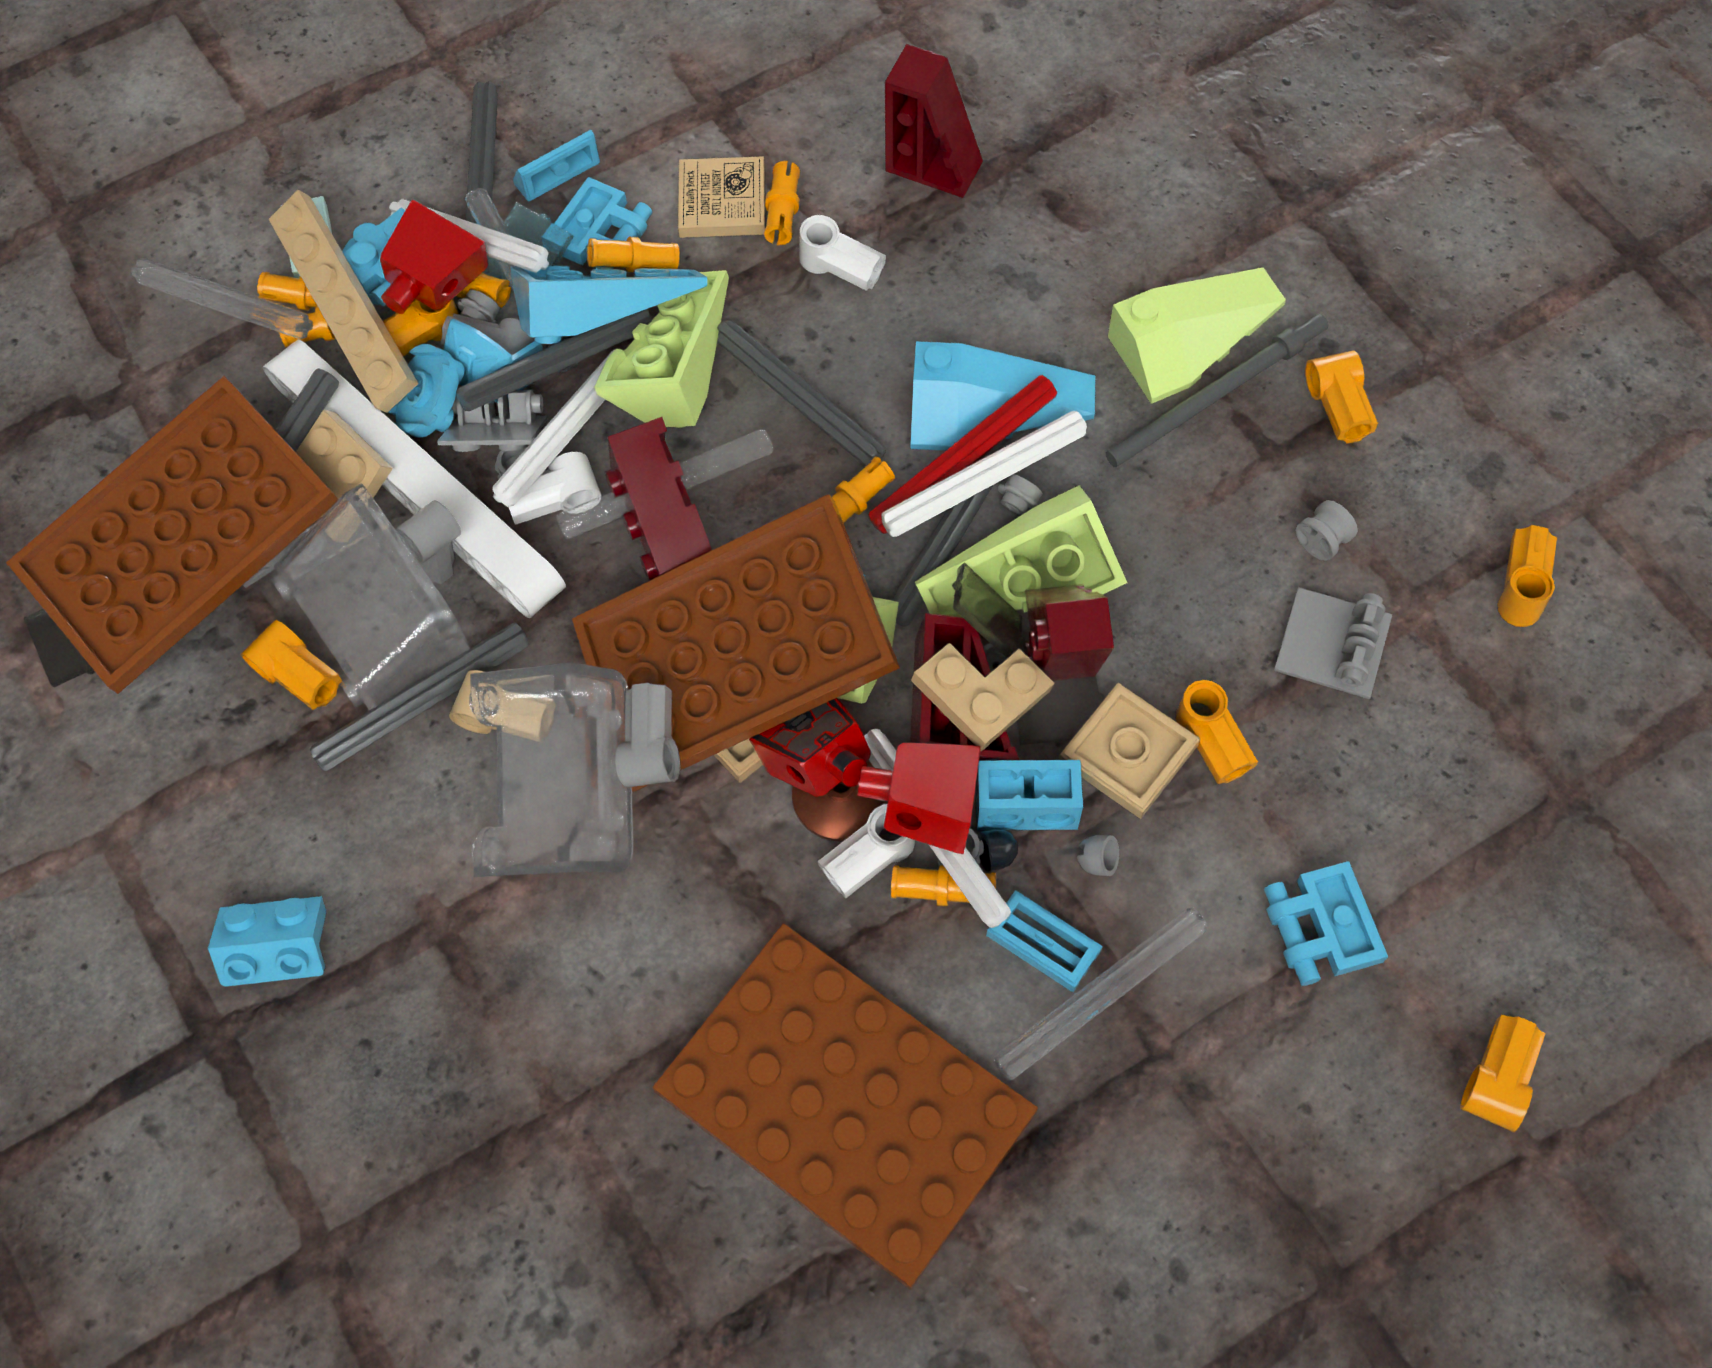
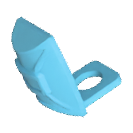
(480, 353)

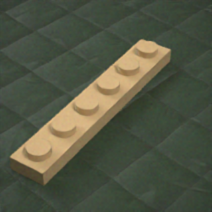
(343, 302)

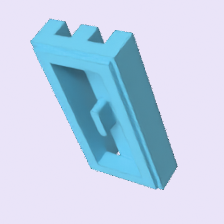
(1036, 958)

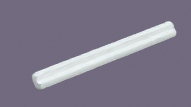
(497, 244)
(549, 442)
(983, 473)
(961, 867)

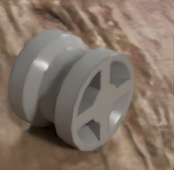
(1326, 530)

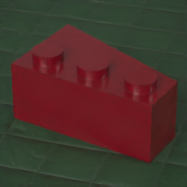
(928, 125)
(655, 498)
(1068, 631)
(927, 720)

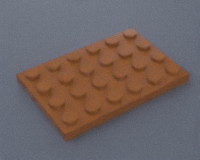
(171, 534)
(747, 631)
(846, 1104)

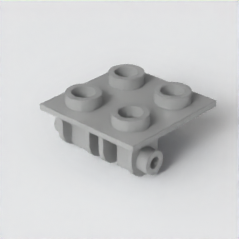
(509, 432)
(1334, 641)

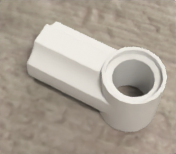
(838, 253)
(561, 487)
(863, 855)

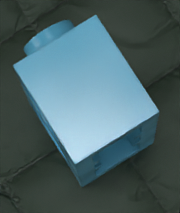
(1029, 795)

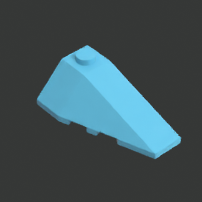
(569, 303)
(965, 384)

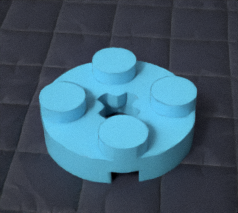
(431, 401)

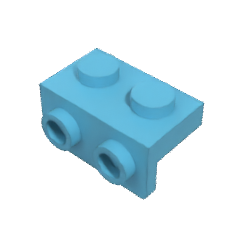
(268, 941)

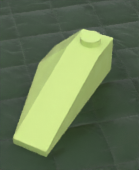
(1185, 327)
(670, 358)
(1043, 548)

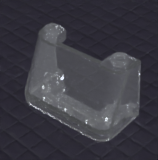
(369, 600)
(555, 771)

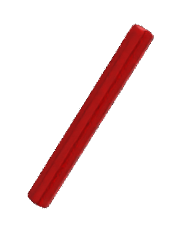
(973, 444)

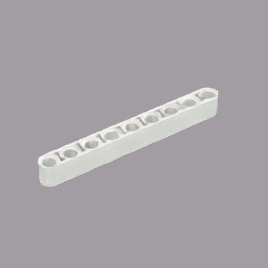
(418, 479)

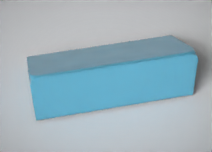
(557, 166)

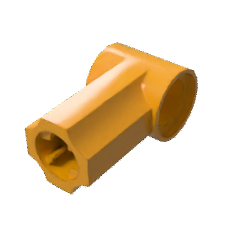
(418, 325)
(1339, 385)
(1528, 575)
(284, 658)
(1220, 738)
(1499, 1085)

